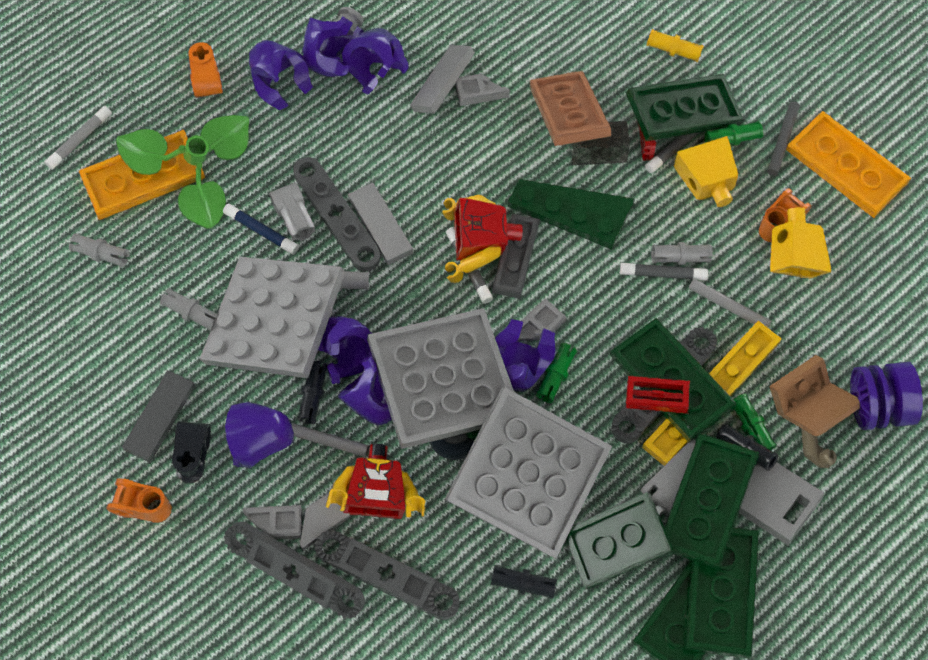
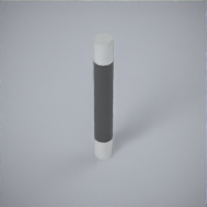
(669, 151)
(663, 271)
(475, 275)

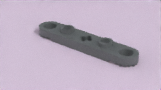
(347, 229)
(644, 418)
(311, 578)
(408, 585)

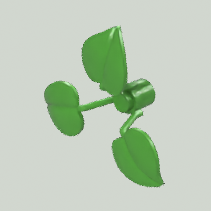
(201, 202)

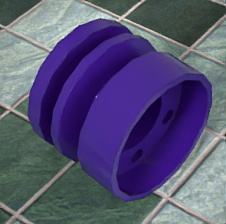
(887, 395)

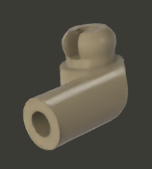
(820, 457)

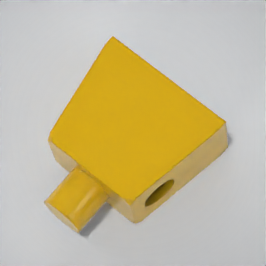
(709, 170)
(799, 247)

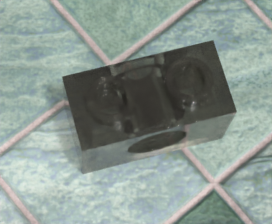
(603, 150)

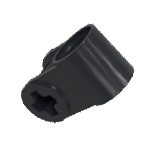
(191, 446)

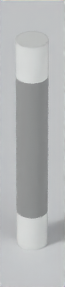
(79, 136)

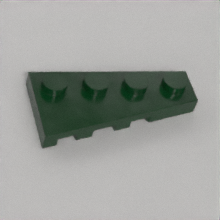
(577, 211)

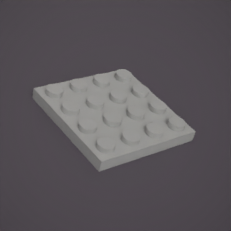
(273, 316)
(439, 375)
(528, 472)

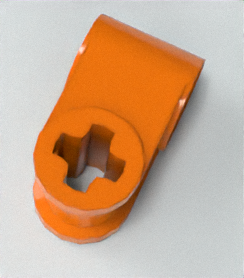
(204, 71)
(778, 213)
(133, 501)

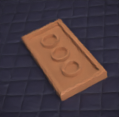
(569, 108)

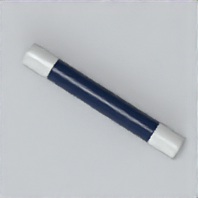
(260, 228)

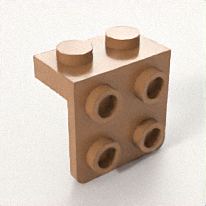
(810, 398)

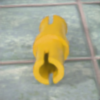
(674, 45)

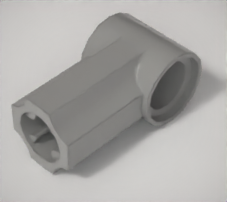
(291, 206)

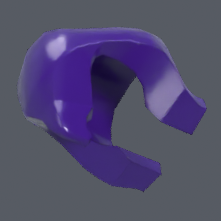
(325, 43)
(373, 47)
(270, 59)
(348, 344)
(522, 361)
(366, 395)
(256, 433)

